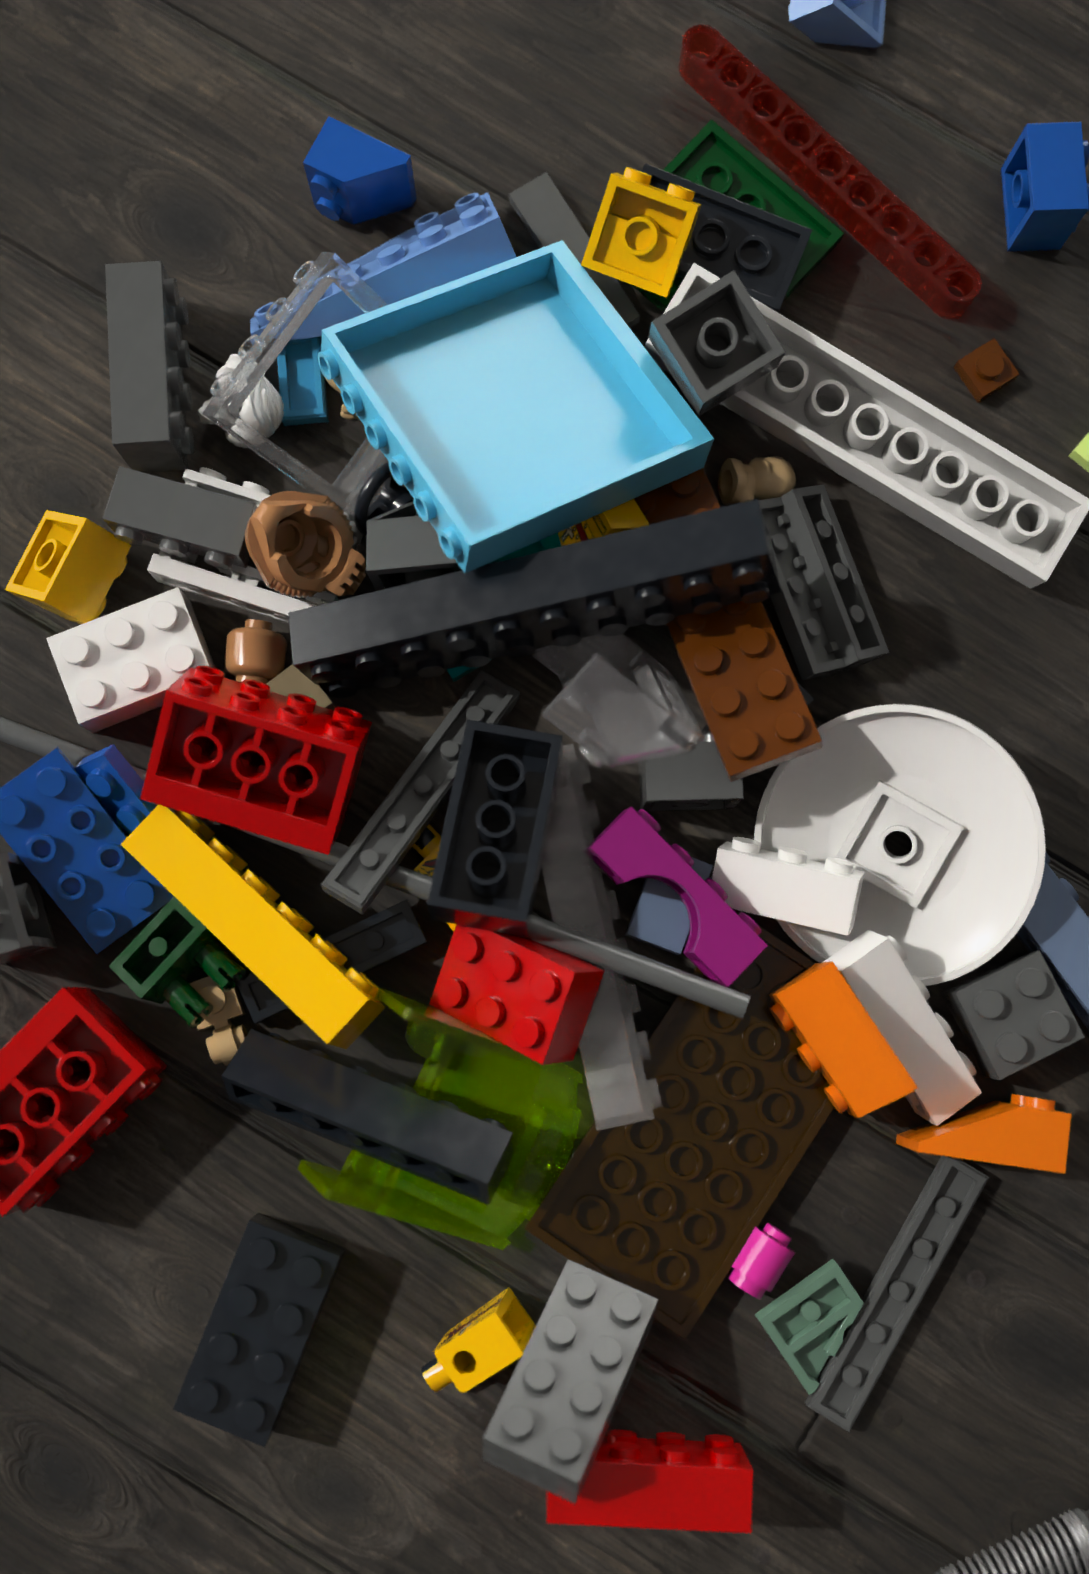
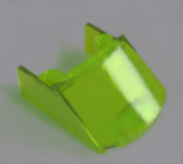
(484, 1083)

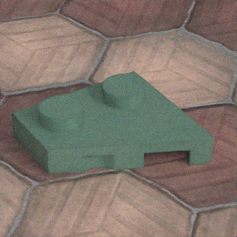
(811, 1321)

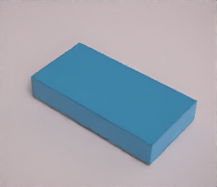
(302, 383)

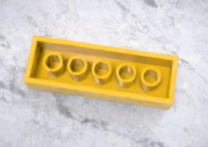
(249, 922)

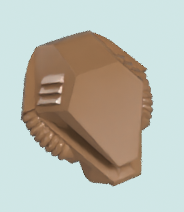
(304, 545)

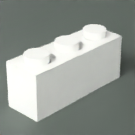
(789, 885)

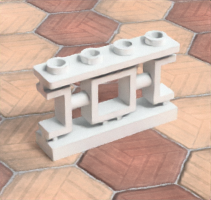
(245, 585)

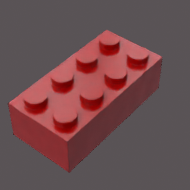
(663, 1485)

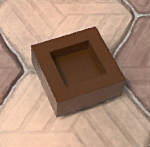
(986, 370)

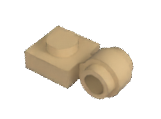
(227, 1006)

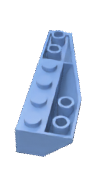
(417, 260)

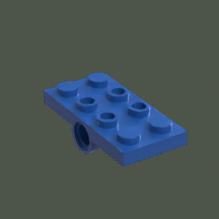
(77, 851)

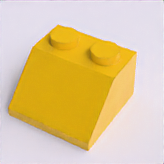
(69, 567)

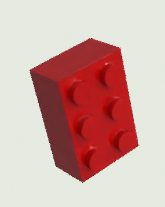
(517, 992)

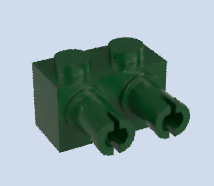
(167, 953)

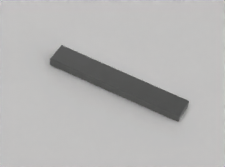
(415, 797)
(897, 1291)

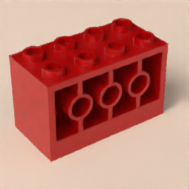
(255, 758)
(50, 1064)

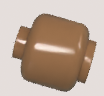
(255, 652)

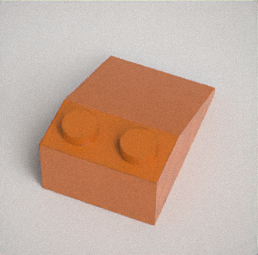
(1013, 1134)

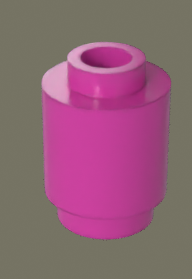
(762, 1260)

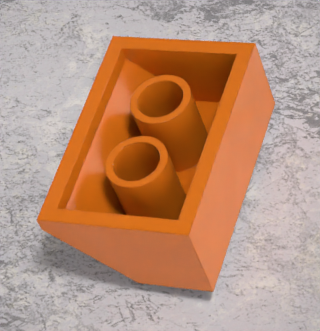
(840, 1041)

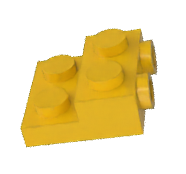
(641, 231)

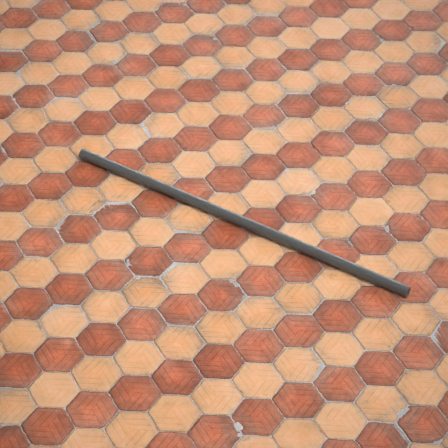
(419, 885)

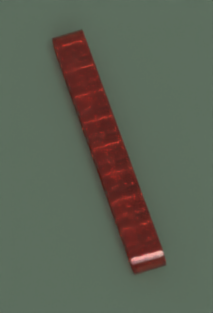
(834, 192)

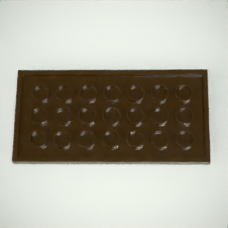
(682, 1192)

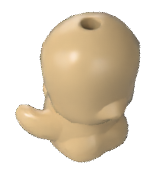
(756, 480)

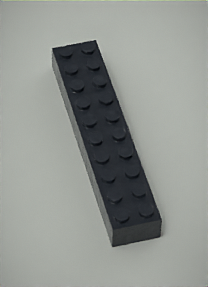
(537, 601)

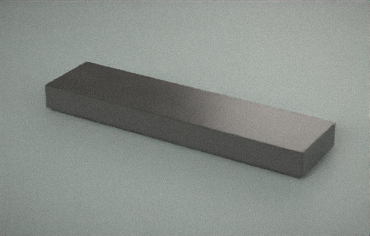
(552, 220)

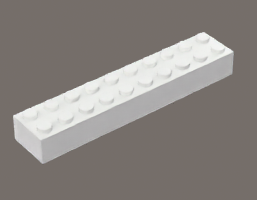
(905, 450)

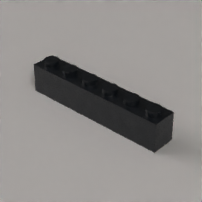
(370, 1115)

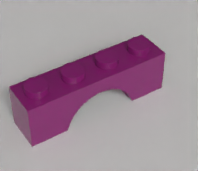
(718, 939)

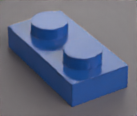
(116, 786)

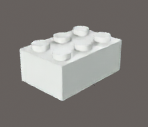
(128, 658)

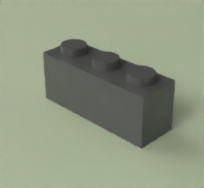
(179, 518)

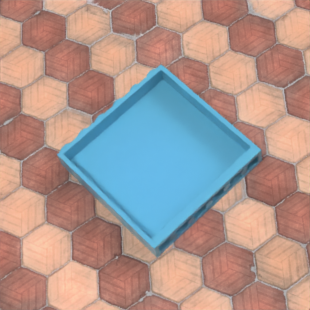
(512, 403)

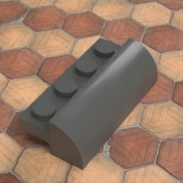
(821, 591)

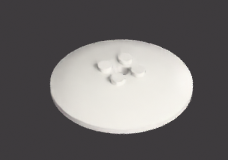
(958, 800)

